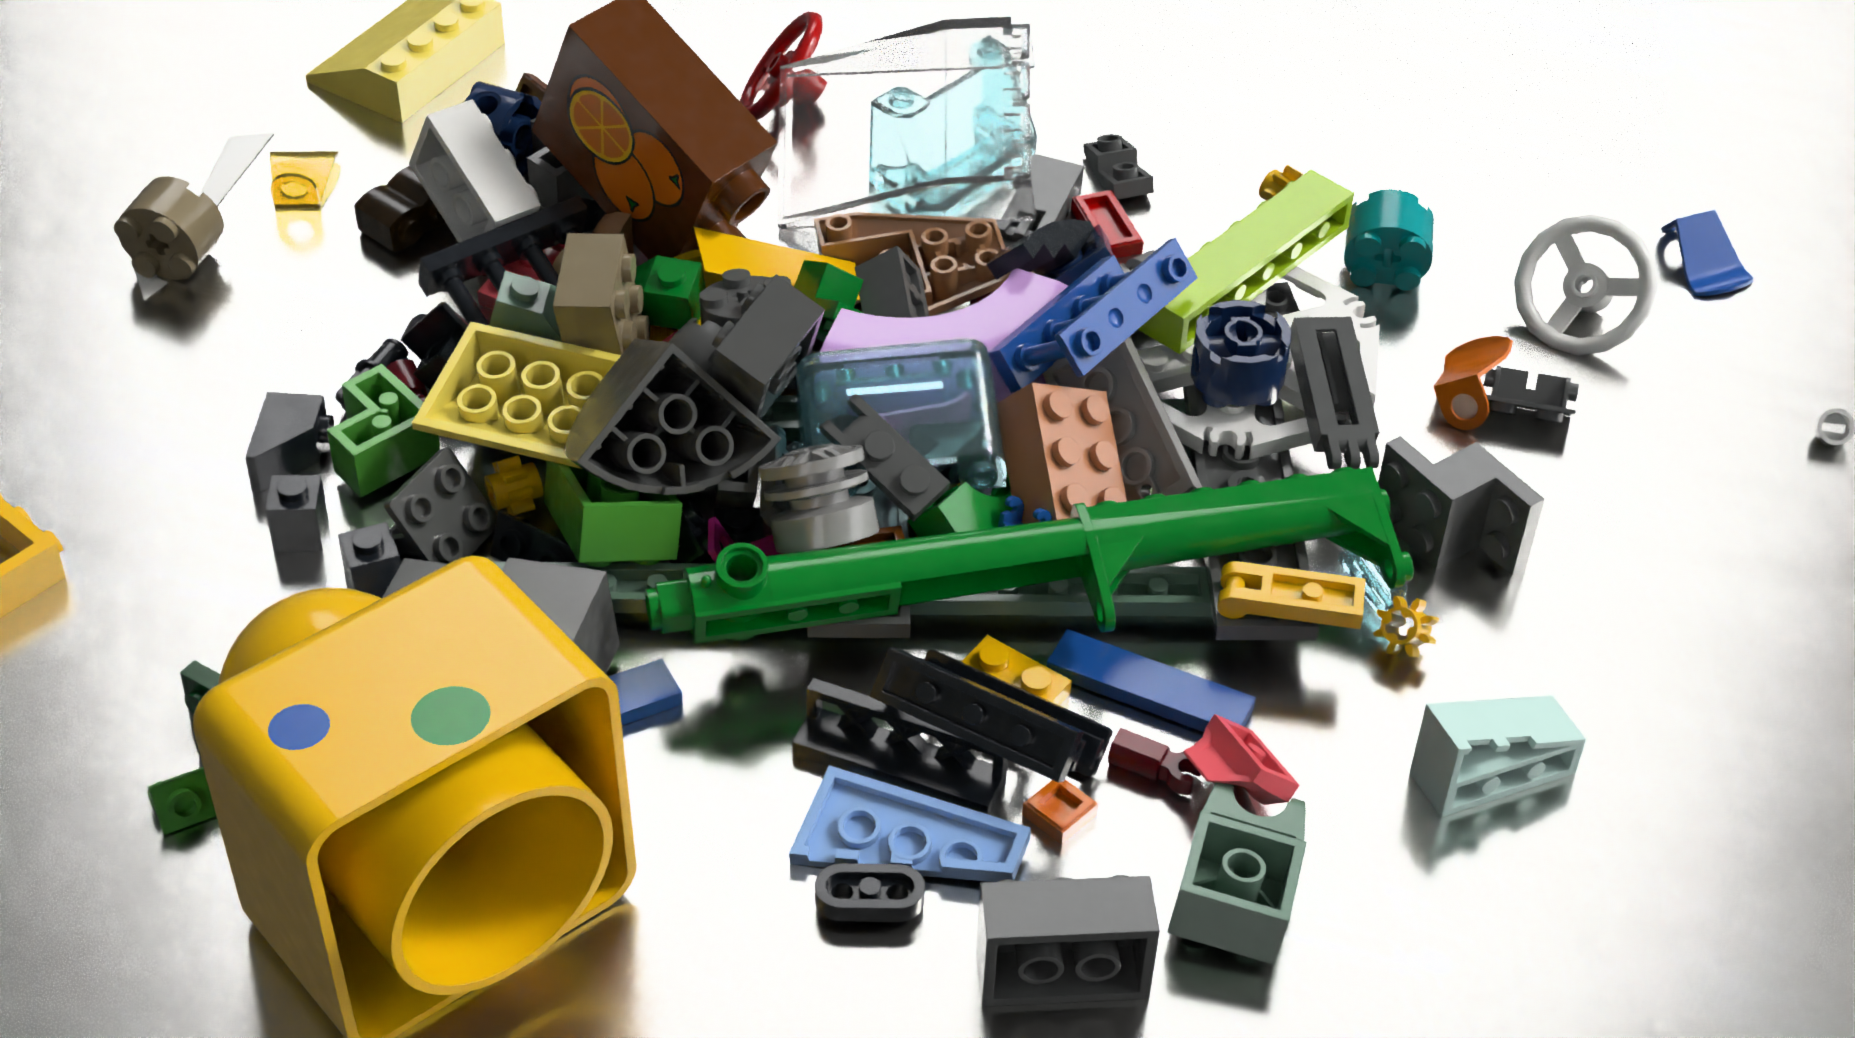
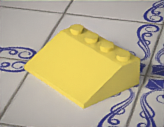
(412, 54)
(513, 392)

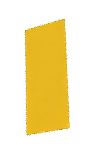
(728, 252)

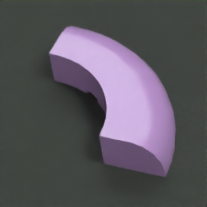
(984, 321)

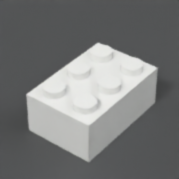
(470, 172)

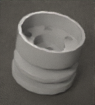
(819, 498)

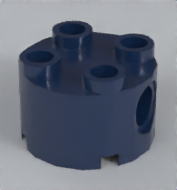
(510, 117)
(1240, 354)

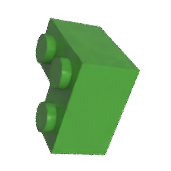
(378, 435)

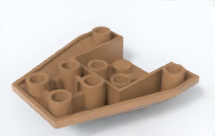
(945, 249)

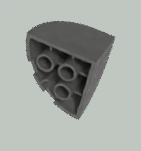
(665, 425)

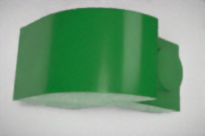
(830, 289)

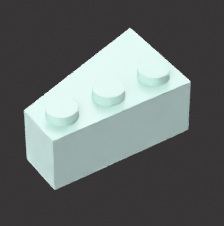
(1492, 749)

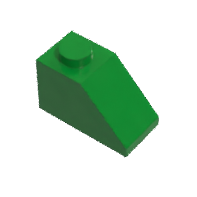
(670, 290)

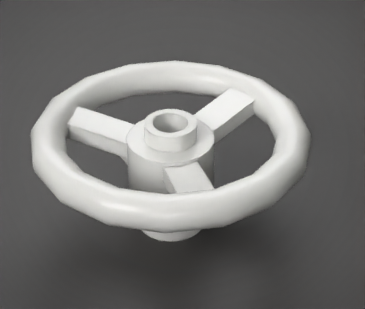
(1578, 274)

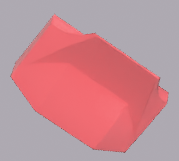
(1239, 757)

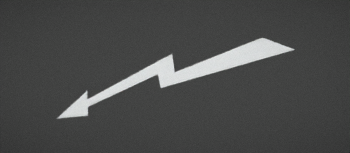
(230, 165)

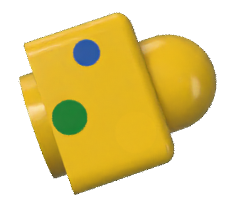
(415, 789)

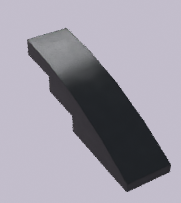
(1043, 249)

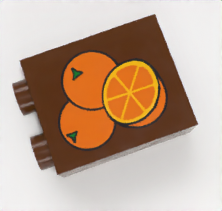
(652, 129)

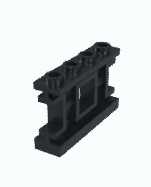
(991, 713)

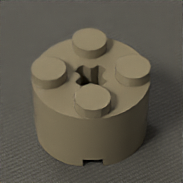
(169, 229)

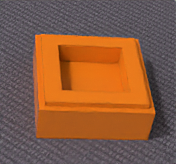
(1060, 810)

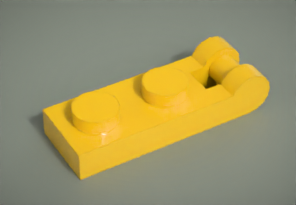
(1291, 594)

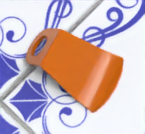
(1462, 376)

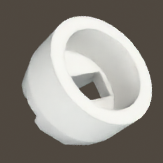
(1838, 417)

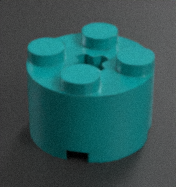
(1389, 240)

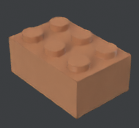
(1059, 449)

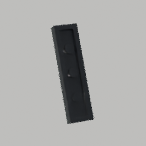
(897, 755)

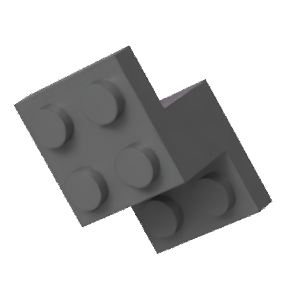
(1460, 505)

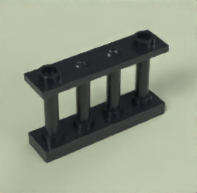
(498, 247)

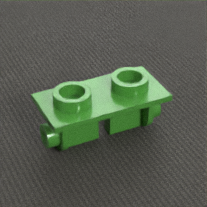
(181, 800)

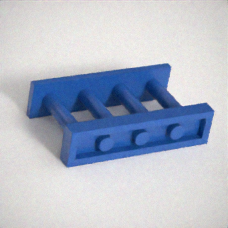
(1092, 316)

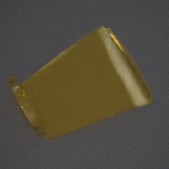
(300, 178)

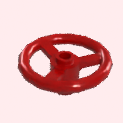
(808, 23)

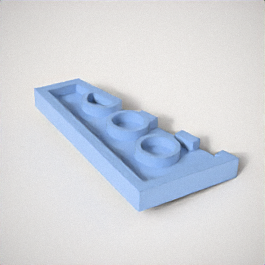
(885, 824)

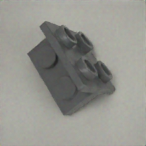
(440, 512)

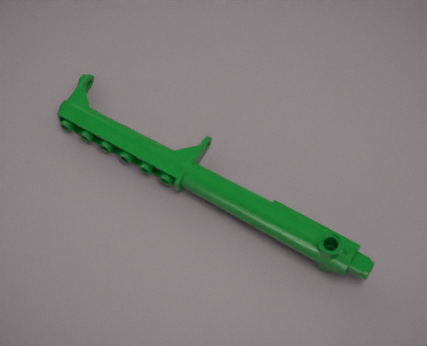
(1099, 543)

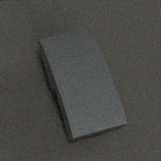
(1117, 166)

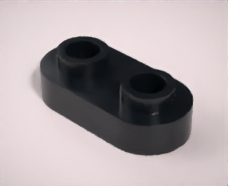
(869, 892)

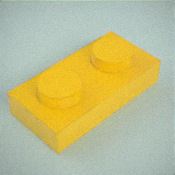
(1018, 670)

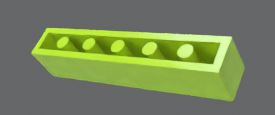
(1255, 254)

